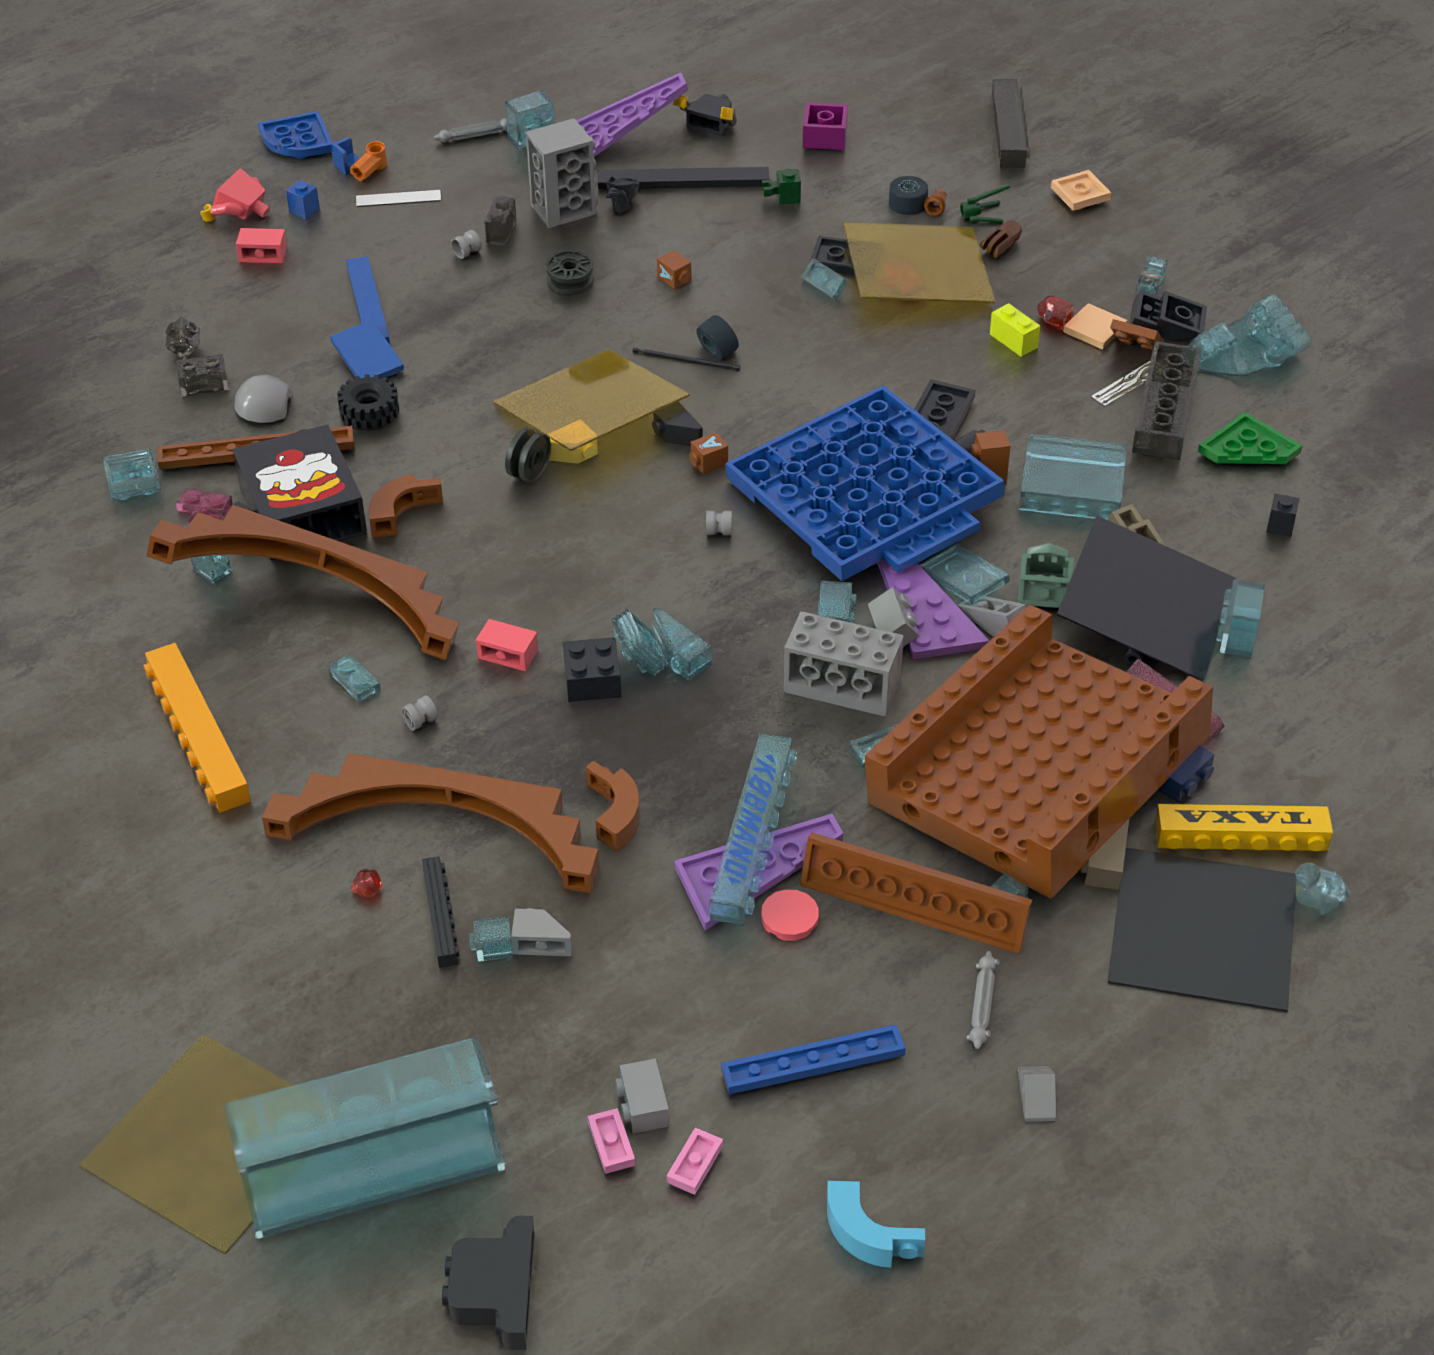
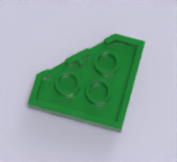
(1249, 442)

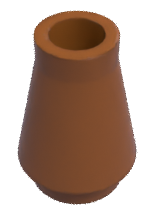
(935, 202)

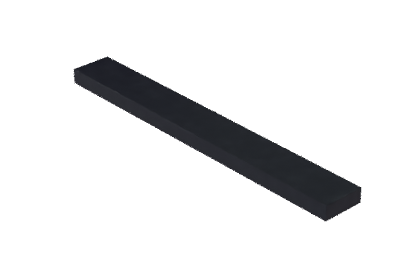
(689, 177)

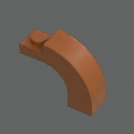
(397, 497)
(622, 819)

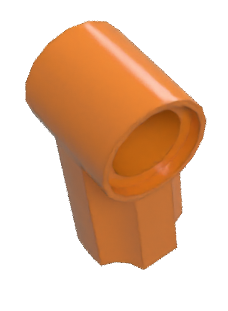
(372, 160)

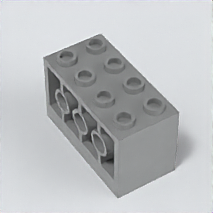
(561, 172)
(843, 663)

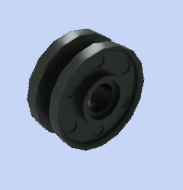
(569, 272)
(527, 455)

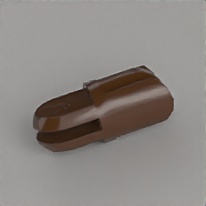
(1002, 238)

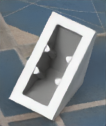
(1038, 1093)

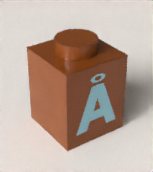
(674, 269)
(709, 453)

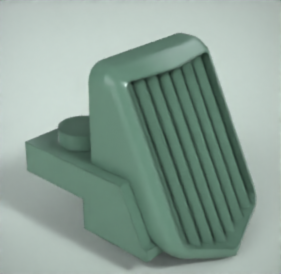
(1044, 575)

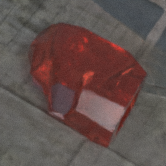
(1056, 311)

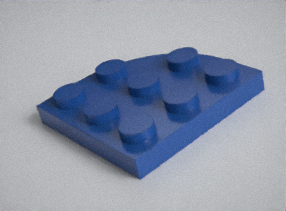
(296, 135)

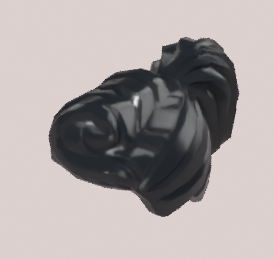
(622, 192)

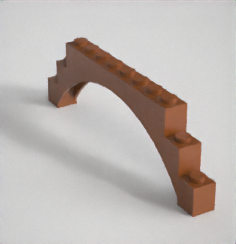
(258, 535)
(378, 781)

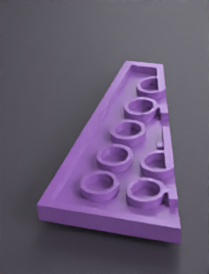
(621, 117)
(783, 859)

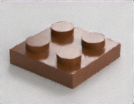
(1132, 333)

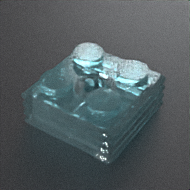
(131, 474)
(639, 643)

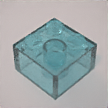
(527, 114)
(1240, 618)

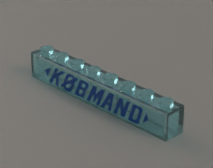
(751, 830)

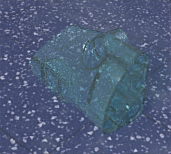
(1254, 342)

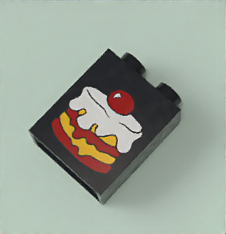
(302, 483)

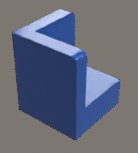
(343, 155)

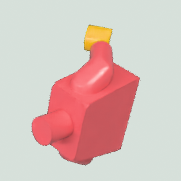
(237, 197)

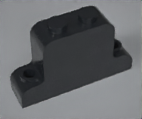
(493, 1281)

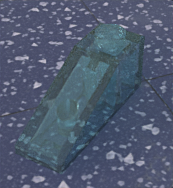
(682, 648)

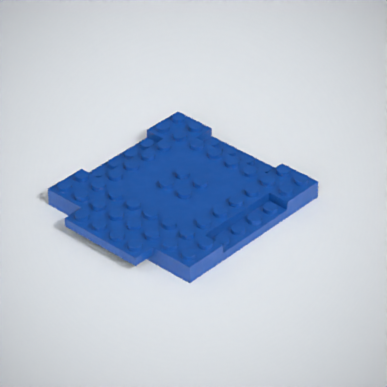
(869, 484)

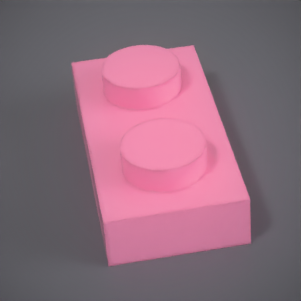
(611, 1140)
(695, 1161)

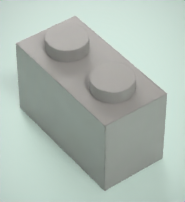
(893, 614)
(643, 1096)

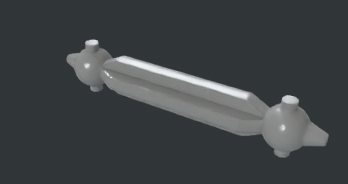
(472, 130)
(983, 1000)

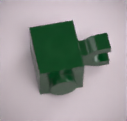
(786, 187)

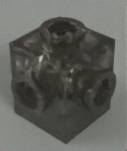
(182, 337)

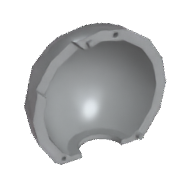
(263, 399)

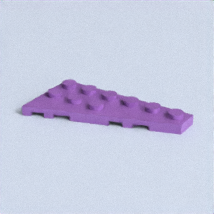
(940, 621)

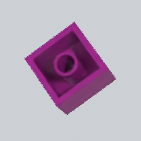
(825, 126)

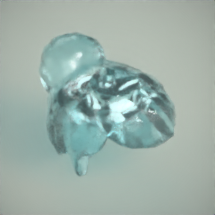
(1319, 887)

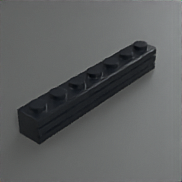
(440, 911)

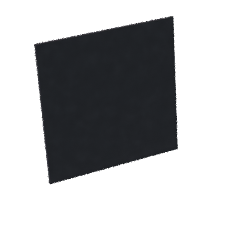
(1147, 597)
(1204, 929)

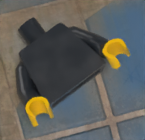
(708, 113)

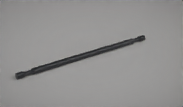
(685, 358)

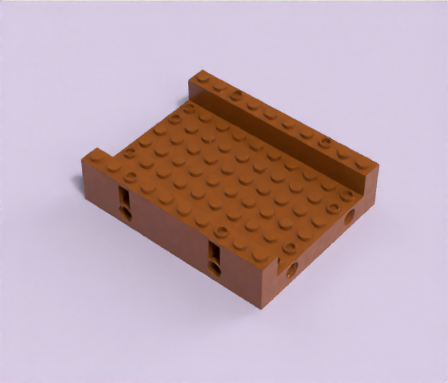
(1034, 753)

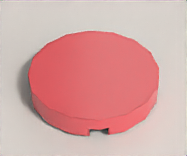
(790, 915)

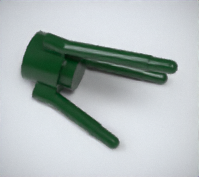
(972, 208)

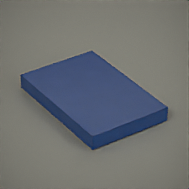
(367, 351)

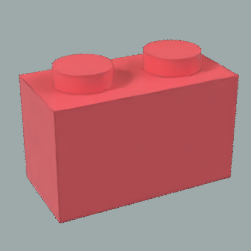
(261, 245)
(507, 645)

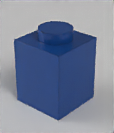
(302, 199)

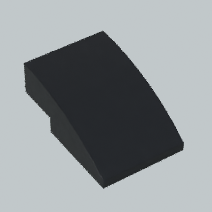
(1169, 315)

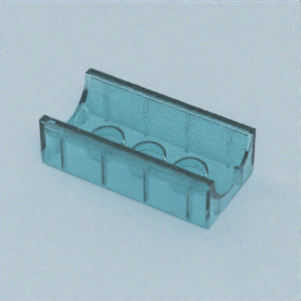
(365, 1136)

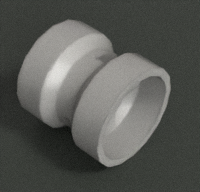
(465, 244)
(724, 525)
(419, 713)

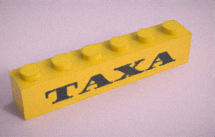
(1243, 827)

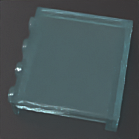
(1072, 476)

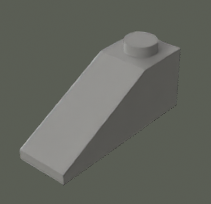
(991, 613)

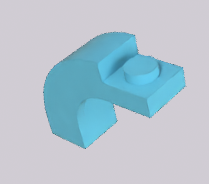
(863, 1236)

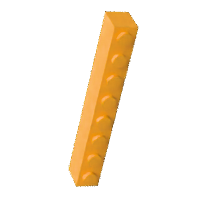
(197, 728)

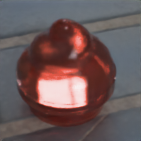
(367, 883)

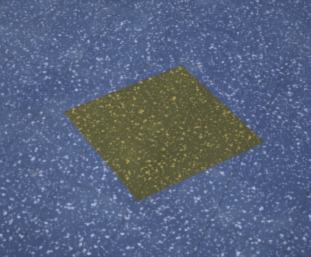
(917, 262)
(590, 399)
(178, 1146)

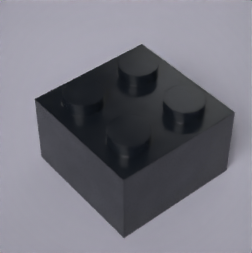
(592, 669)

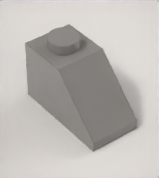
(539, 934)

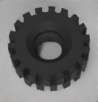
(368, 402)

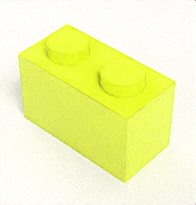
(1014, 330)

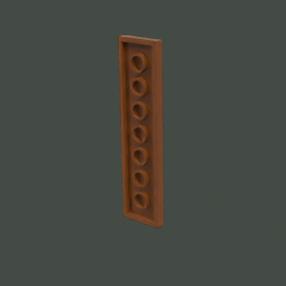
(915, 892)

